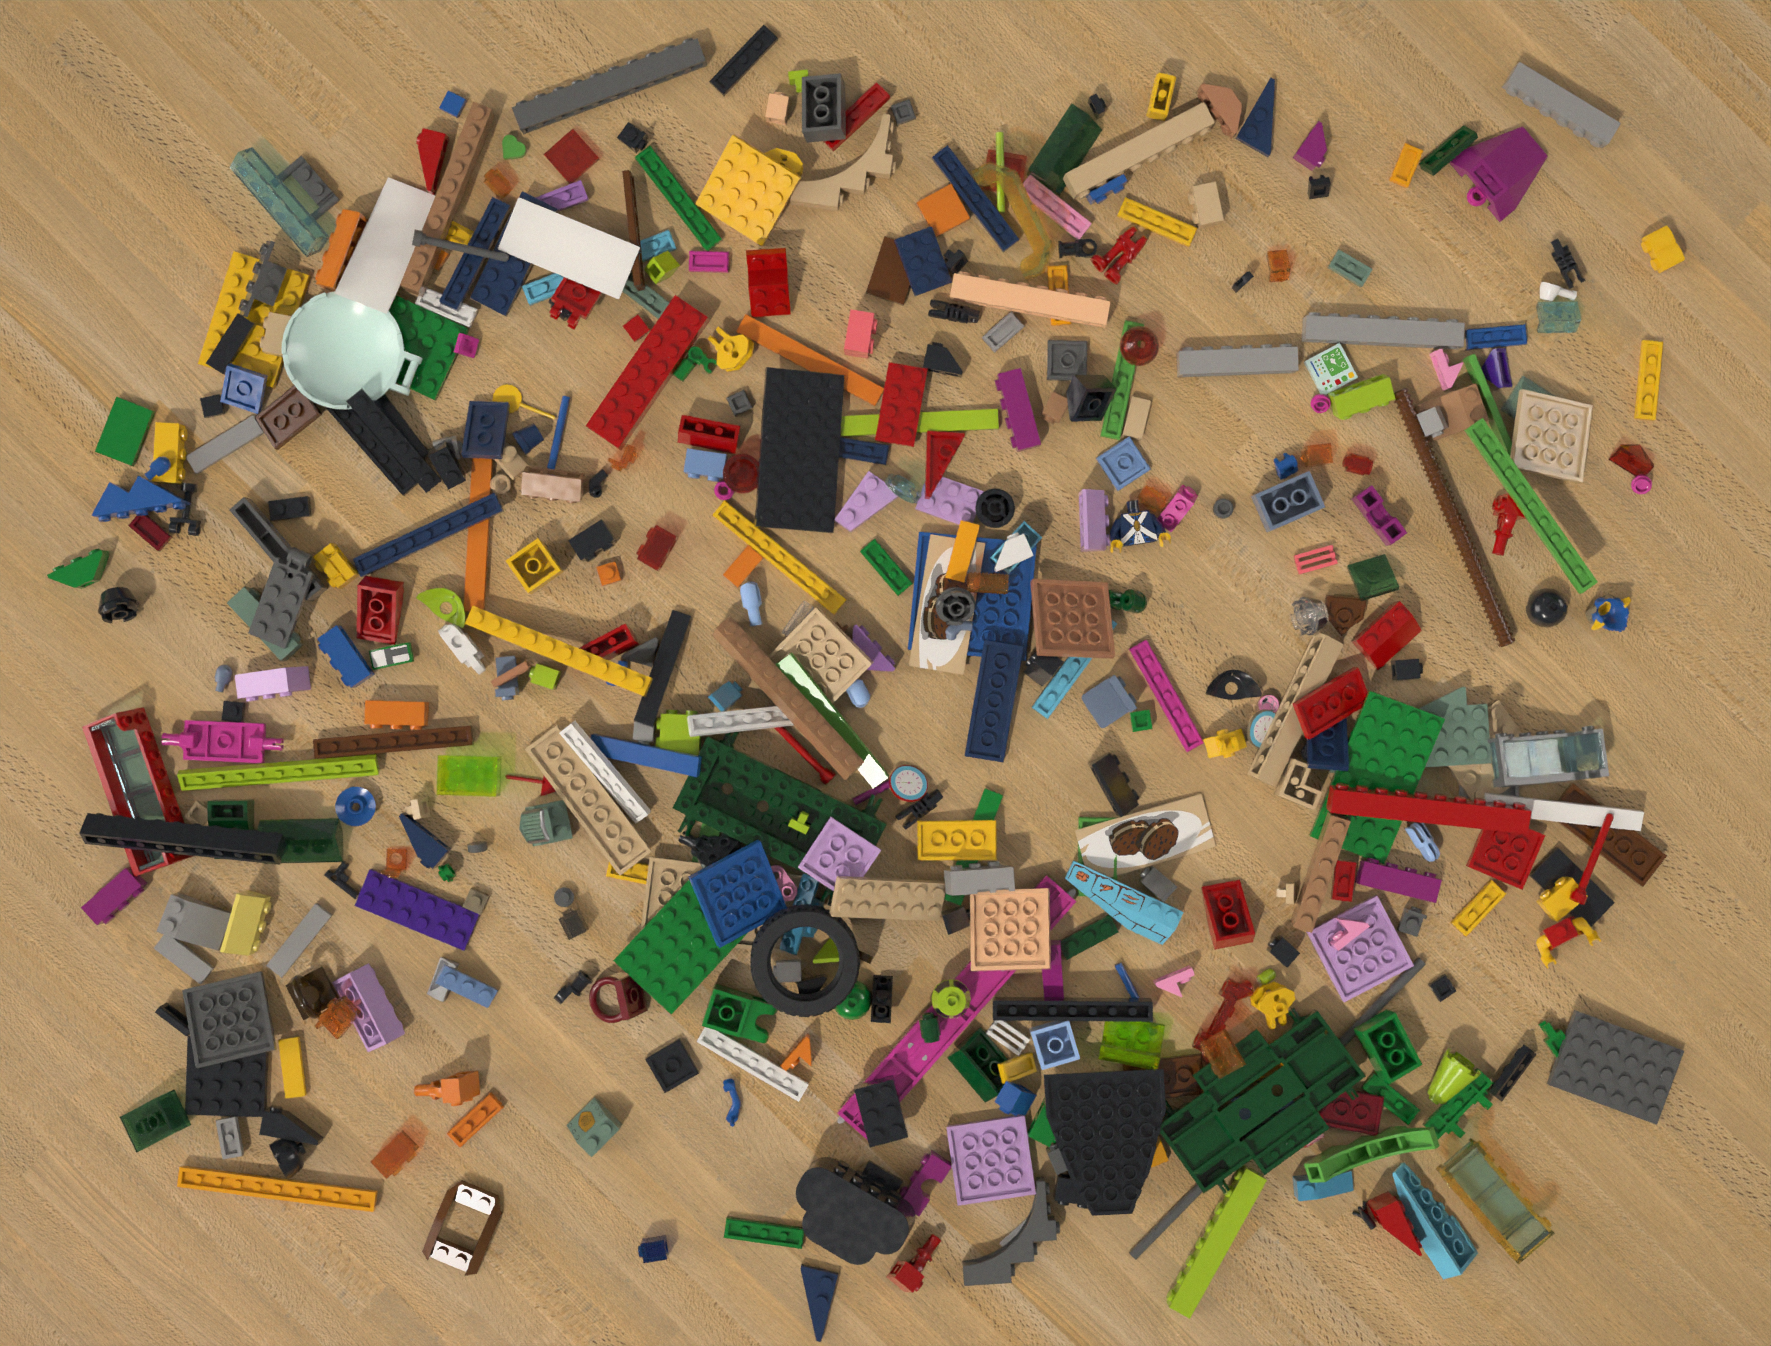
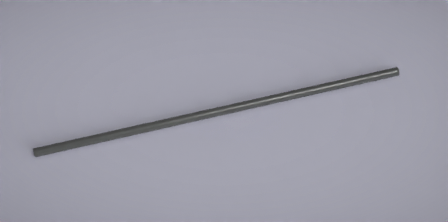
(1372, 1011)

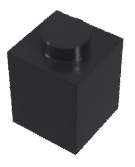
(1406, 669)
(1282, 950)

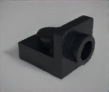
(633, 138)

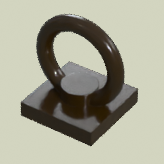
(311, 993)

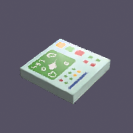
(1330, 369)

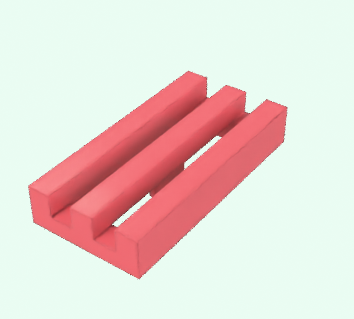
(1331, 555)

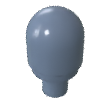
(222, 677)

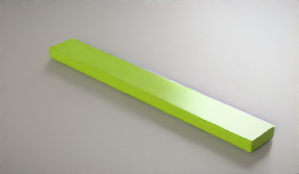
(928, 421)

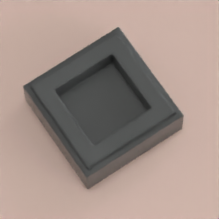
(903, 112)
(739, 403)

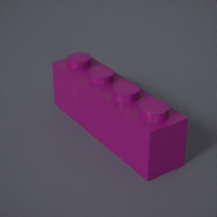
(1018, 410)
(1398, 881)

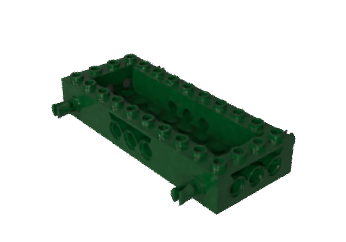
(787, 797)

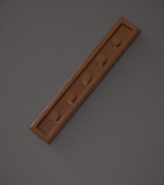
(633, 228)

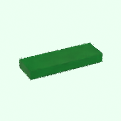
(886, 567)
(1392, 1099)

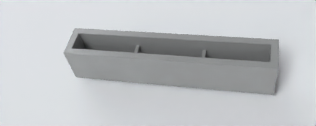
(1560, 105)
(1237, 361)

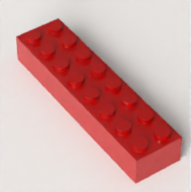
(648, 372)

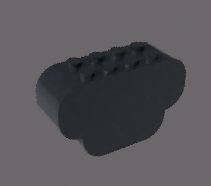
(852, 1212)

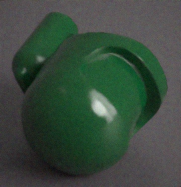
(1130, 601)

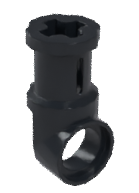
(1075, 248)
(575, 986)

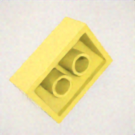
(246, 923)

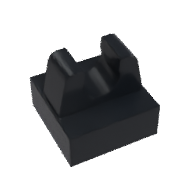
(1318, 187)
(955, 261)

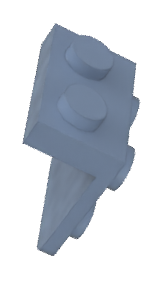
(1109, 701)

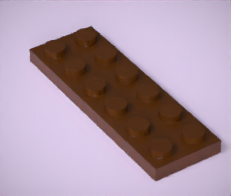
(1621, 848)

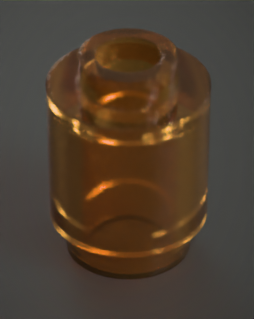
(497, 183)
(1152, 499)

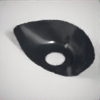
(1246, 686)

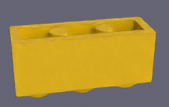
(169, 443)

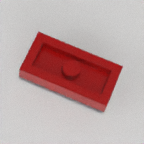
(1343, 881)

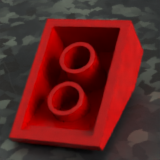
(379, 609)
(1227, 914)

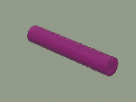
(866, 795)

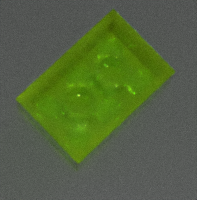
(469, 775)

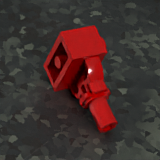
(1507, 514)
(908, 1275)

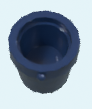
(528, 438)

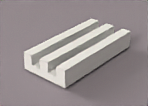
(1003, 1042)

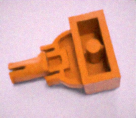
(453, 1089)

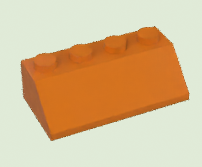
(342, 245)

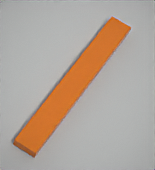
(808, 358)
(477, 538)

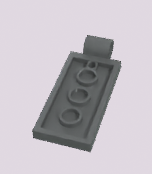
(283, 598)

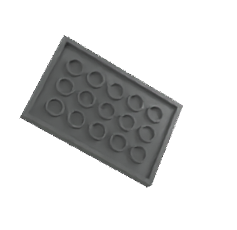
(1615, 1067)

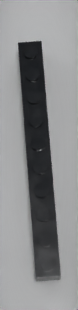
(183, 838)

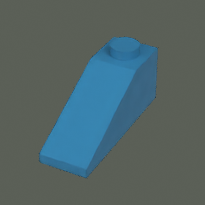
(726, 695)
(1312, 1191)

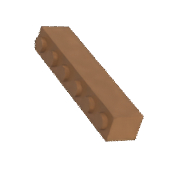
(1320, 871)

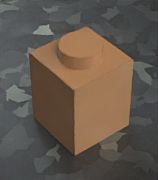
(1054, 408)

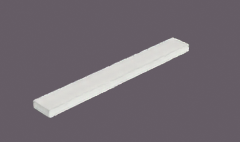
(1575, 812)

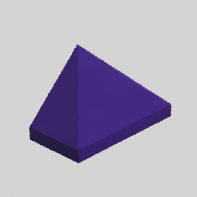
(1497, 368)

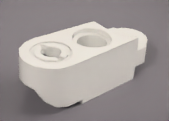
(462, 647)

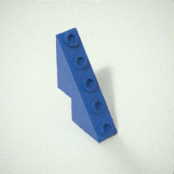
(140, 500)

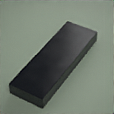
(231, 343)

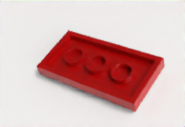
(901, 404)
(1331, 702)

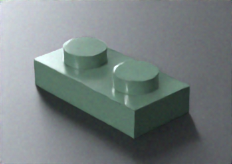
(1349, 268)

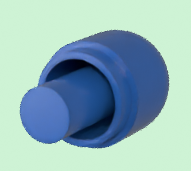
(158, 467)

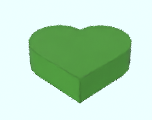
(512, 148)

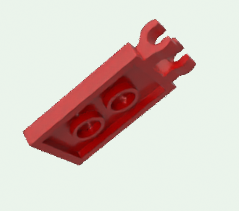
(575, 298)

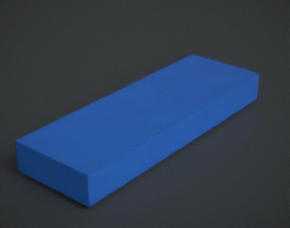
(1496, 337)

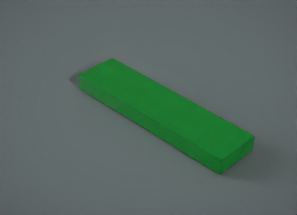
(764, 1232)

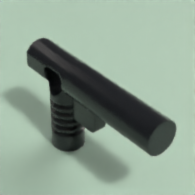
(342, 879)

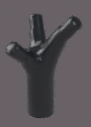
(1364, 1215)

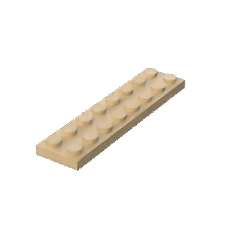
(588, 801)

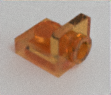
(1278, 265)

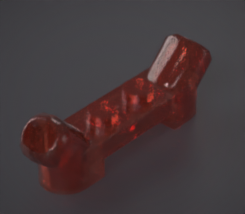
(1231, 991)

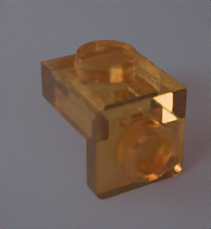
(628, 457)

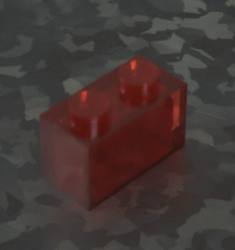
(657, 547)

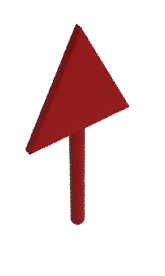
(546, 789)

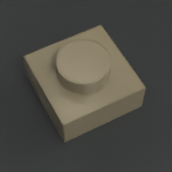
(476, 901)

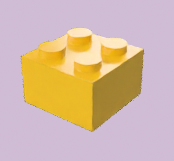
(534, 566)

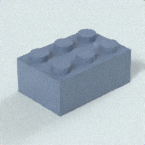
(1288, 501)

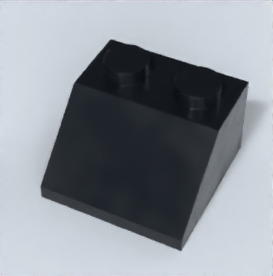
(1089, 397)

